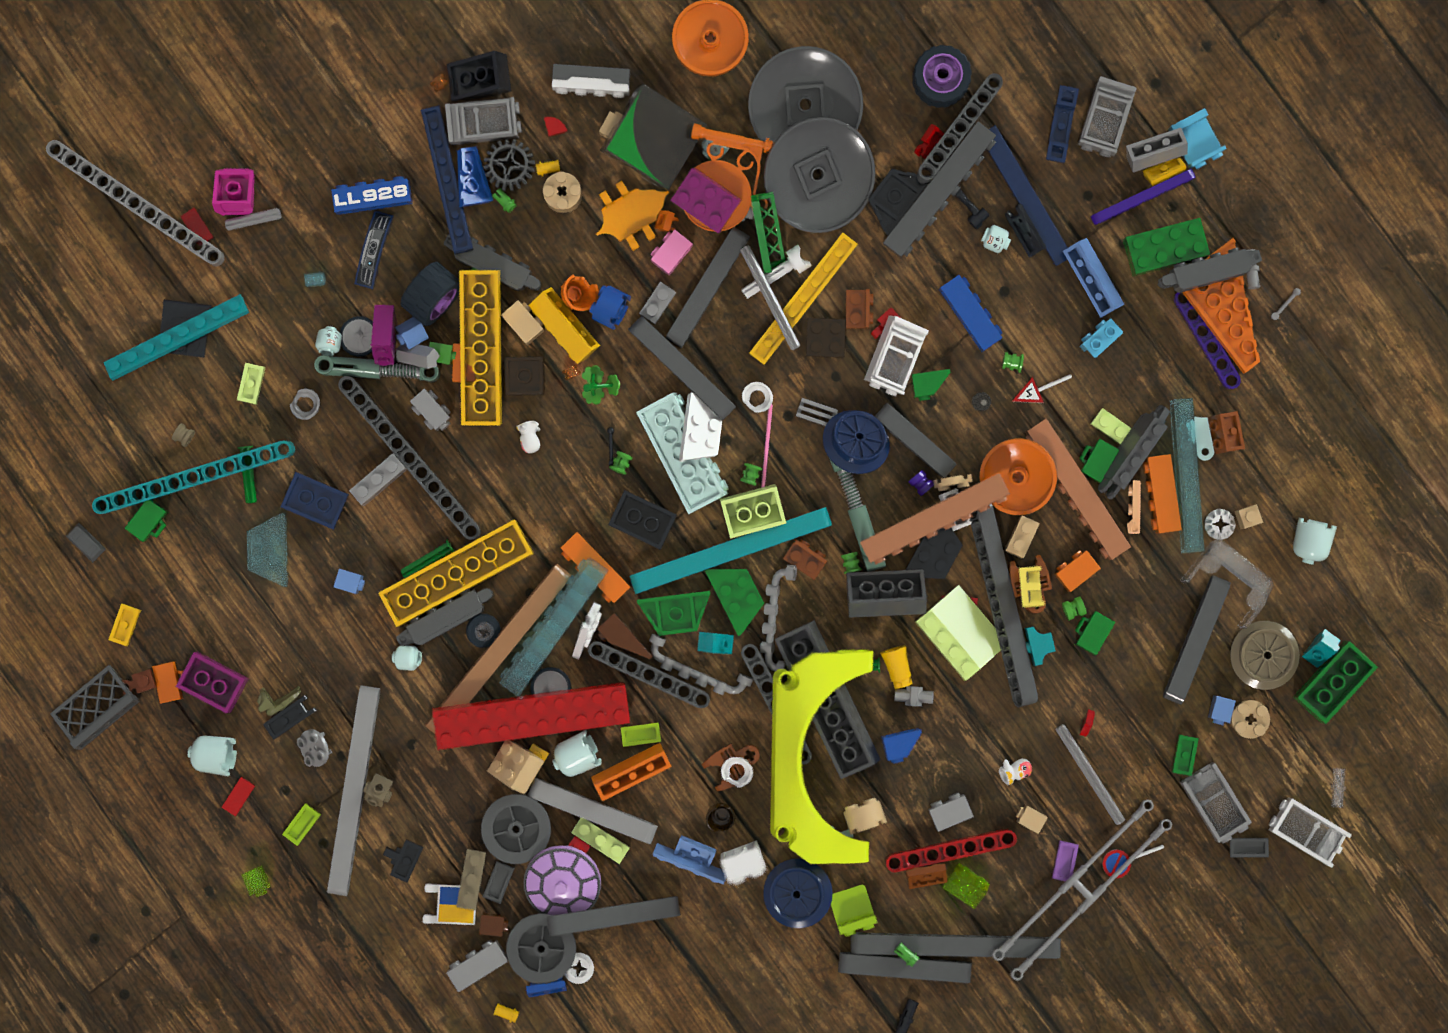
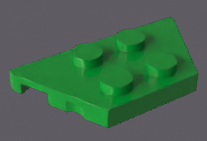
(736, 595)
(675, 612)

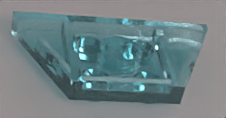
(269, 550)

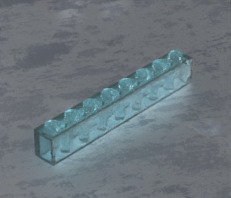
(1187, 475)
(553, 627)

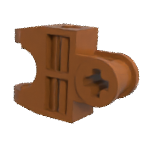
(1044, 576)
(721, 756)

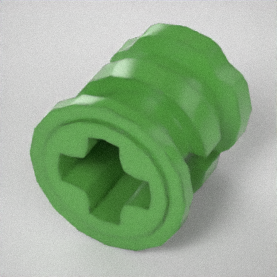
(1013, 361)
(621, 463)
(750, 474)
(851, 562)

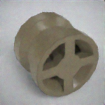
(183, 435)

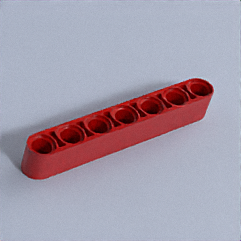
(960, 852)

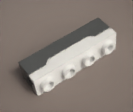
(590, 80)

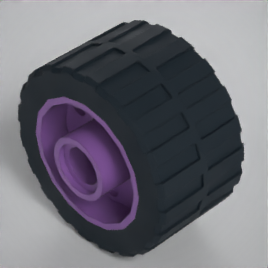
(943, 61)
(431, 293)

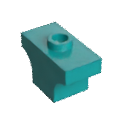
(715, 643)
(1038, 645)
(1321, 648)

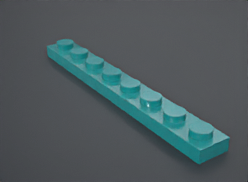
(176, 337)

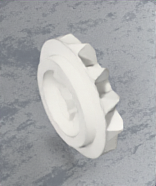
(1214, 517)
(585, 974)

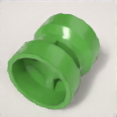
(1074, 608)

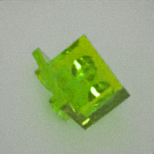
(966, 886)

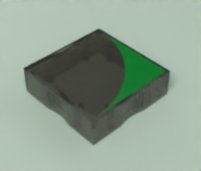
(652, 137)

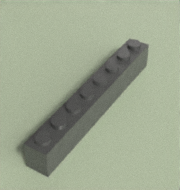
(939, 190)

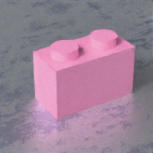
(671, 252)

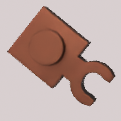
(141, 681)

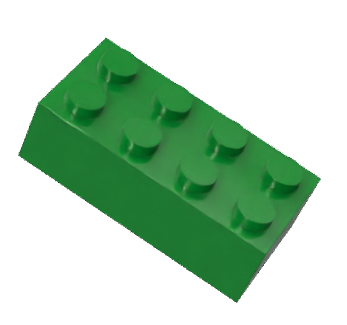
(1166, 247)
(1335, 682)

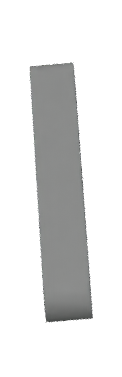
(592, 810)

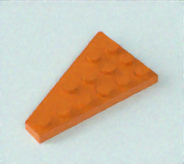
(1227, 315)

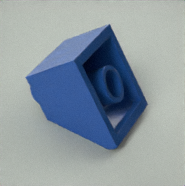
(899, 744)

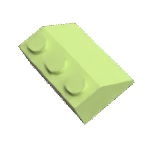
(753, 511)

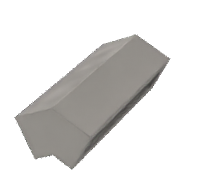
(418, 356)

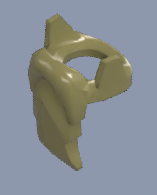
(272, 707)

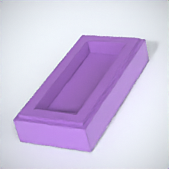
(1065, 860)

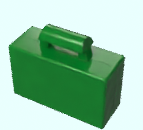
(1099, 460)
(147, 520)
(1094, 632)

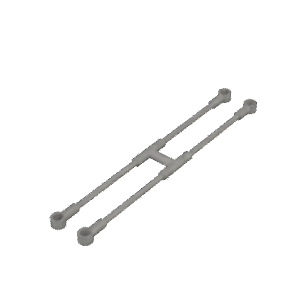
(1090, 897)

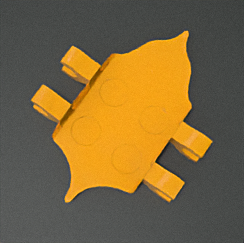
(631, 213)

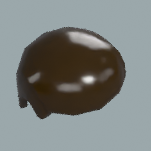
(720, 817)

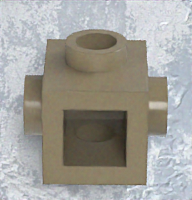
(378, 791)

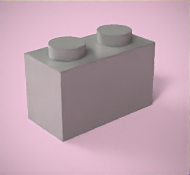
(950, 811)

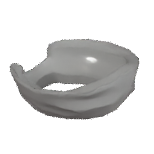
(316, 404)

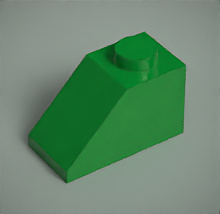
(927, 383)

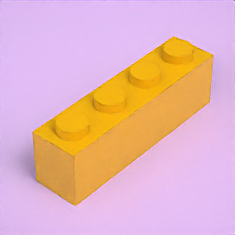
(564, 325)

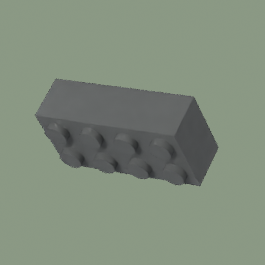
(886, 593)

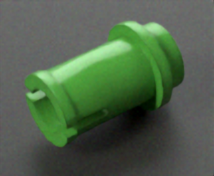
(504, 200)
(907, 955)

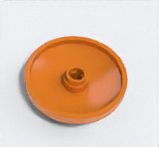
(710, 37)
(1026, 471)

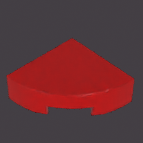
(554, 126)
(1087, 723)

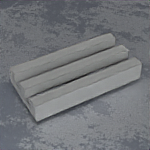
(801, 407)

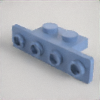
(692, 857)

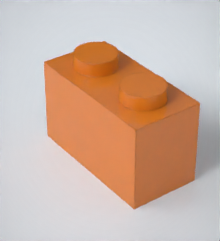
(1077, 570)

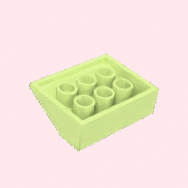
(960, 632)

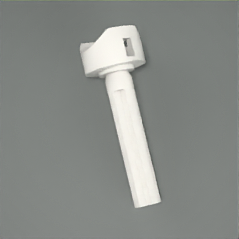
(794, 261)

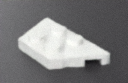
(700, 431)
(587, 630)

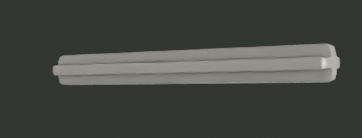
(770, 297)
(1090, 774)

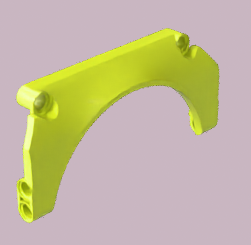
(792, 711)

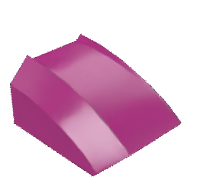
(233, 191)

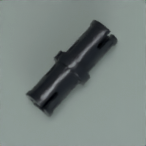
(907, 1015)

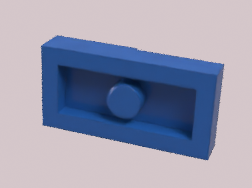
(543, 989)

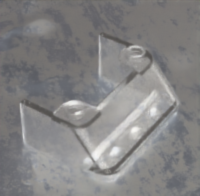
(1221, 554)

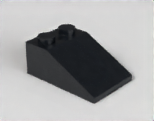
(479, 76)

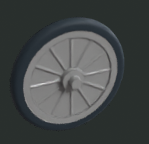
(357, 336)
(549, 680)

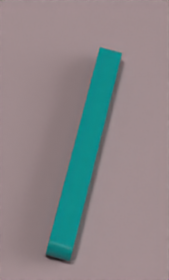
(185, 481)
(730, 550)

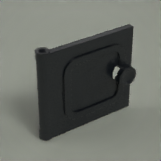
(178, 312)

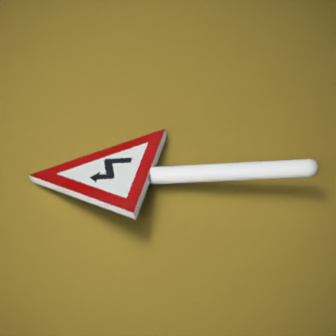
(1031, 394)

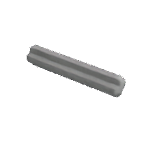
(253, 219)

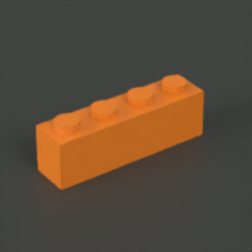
(1162, 494)
(612, 584)
(631, 771)

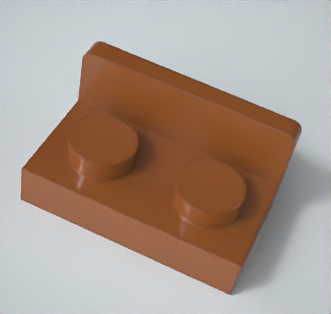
(858, 309)
(1226, 432)
(805, 559)
(926, 876)

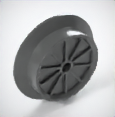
(499, 833)
(533, 963)

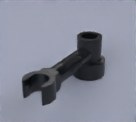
(978, 216)

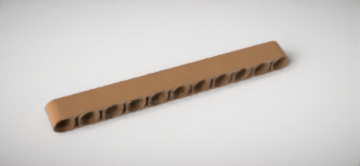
(506, 639)

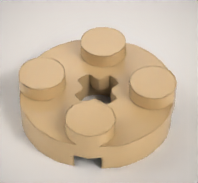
(952, 481)
(1259, 712)

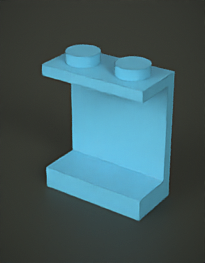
(1200, 140)

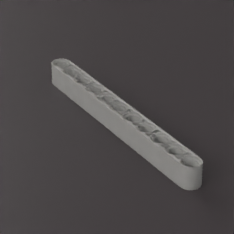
(127, 198)
(353, 790)

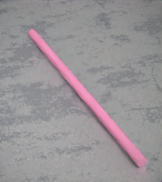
(766, 446)

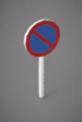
(1116, 858)

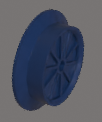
(856, 441)
(809, 881)

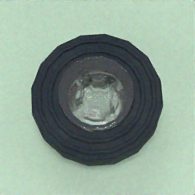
(480, 624)

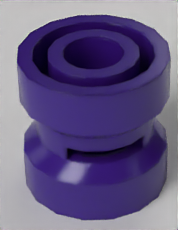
(921, 483)

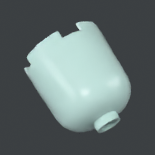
(1313, 540)
(213, 754)
(576, 755)

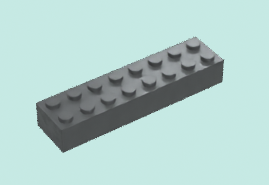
(837, 715)

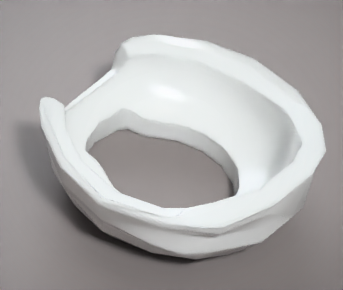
(760, 387)
(747, 777)

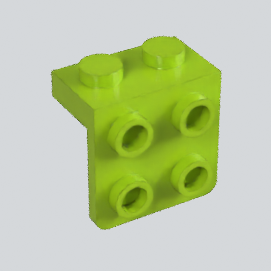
(853, 910)

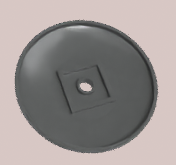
(800, 75)
(844, 180)

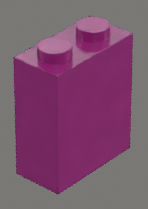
(384, 335)

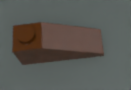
(618, 634)

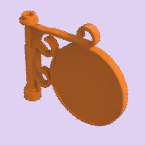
(728, 174)

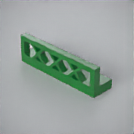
(761, 232)

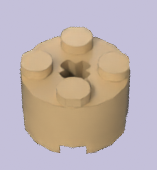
(562, 203)
(864, 816)

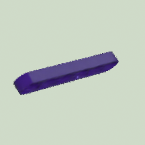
(1143, 196)
(1203, 342)

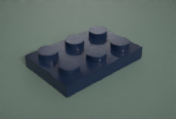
(314, 500)

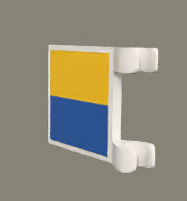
(446, 906)

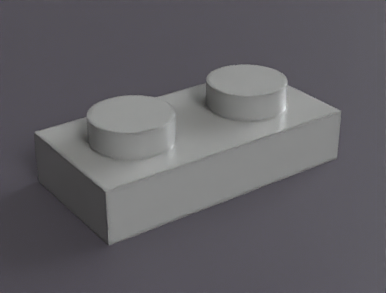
(657, 303)

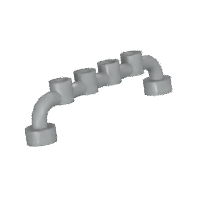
(771, 610)
(702, 679)

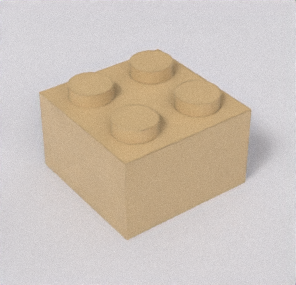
(515, 766)

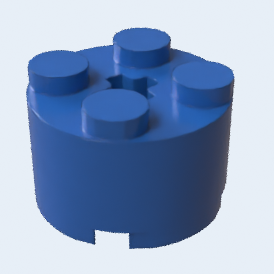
(610, 307)

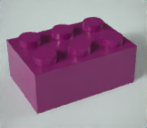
(706, 200)
(212, 682)

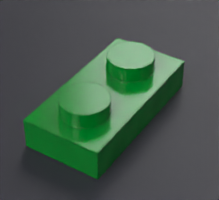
(1185, 755)

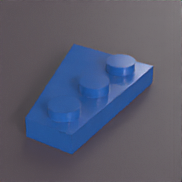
(472, 178)

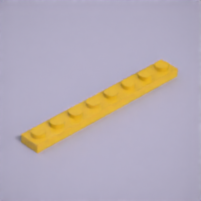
(805, 296)

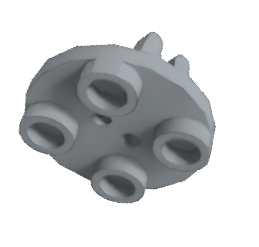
(313, 748)

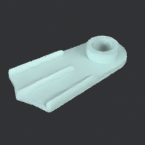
(1203, 438)

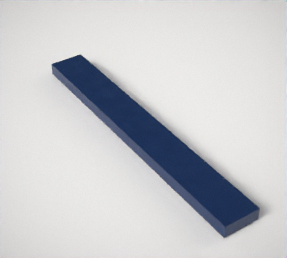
(446, 179)
(1027, 197)

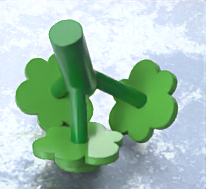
(593, 390)

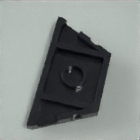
(895, 198)
(936, 554)

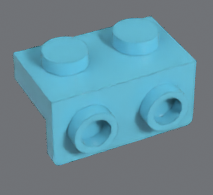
(1105, 335)

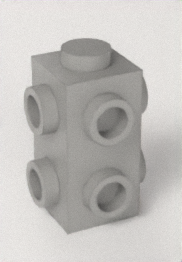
(435, 415)

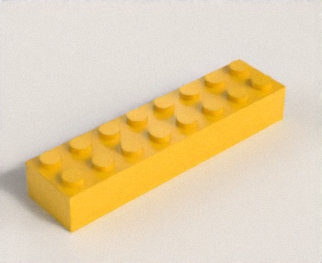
(480, 346)
(456, 573)

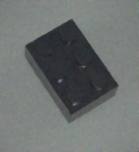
(642, 520)

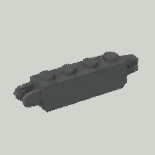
(484, 258)
(1211, 270)
(1134, 451)
(446, 618)

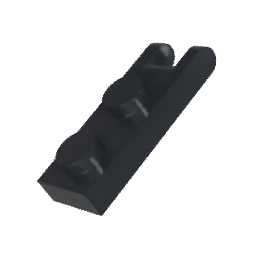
(1025, 231)
(288, 718)

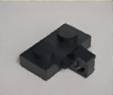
(404, 859)

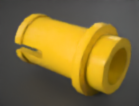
(547, 167)
(506, 1013)

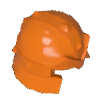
(578, 293)

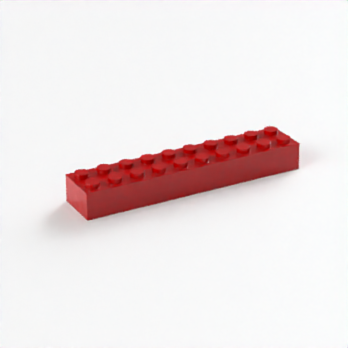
(530, 715)

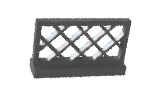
(100, 722)

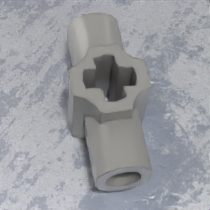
(914, 696)

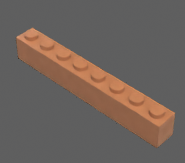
(1080, 493)
(938, 516)

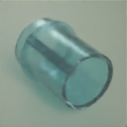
(315, 279)

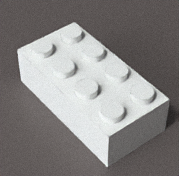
(743, 862)

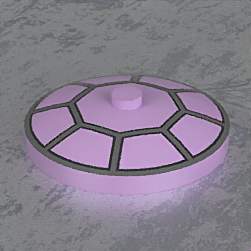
(562, 881)

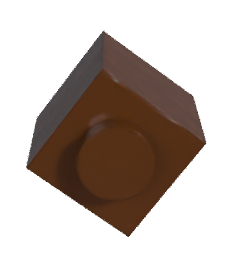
(493, 924)

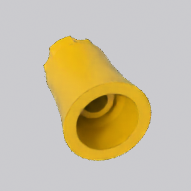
(897, 666)

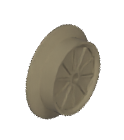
(1249, 659)

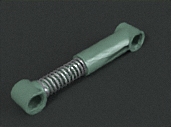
(368, 369)
(858, 515)

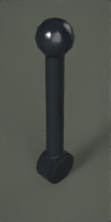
(610, 431)

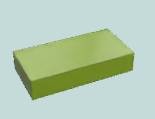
(640, 734)
(301, 824)

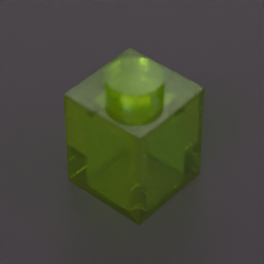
(256, 881)

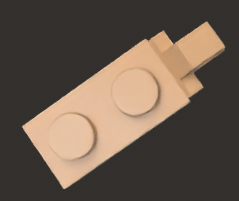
(1134, 490)

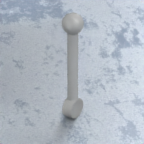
(1275, 315)

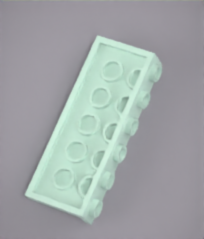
(694, 480)

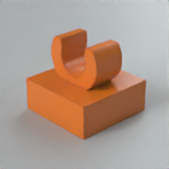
(665, 220)

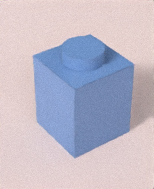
(411, 333)
(349, 581)
(1221, 710)

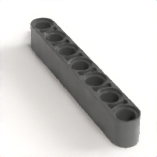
(962, 120)
(707, 287)
(682, 368)
(1196, 639)
(639, 674)
(760, 679)
(613, 916)
(896, 967)

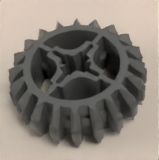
(511, 156)

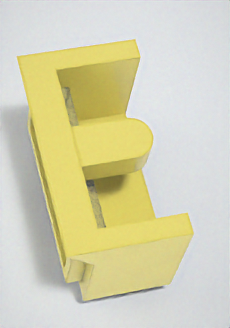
(1031, 587)

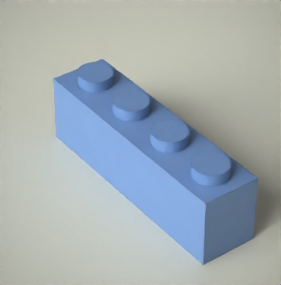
(1093, 277)

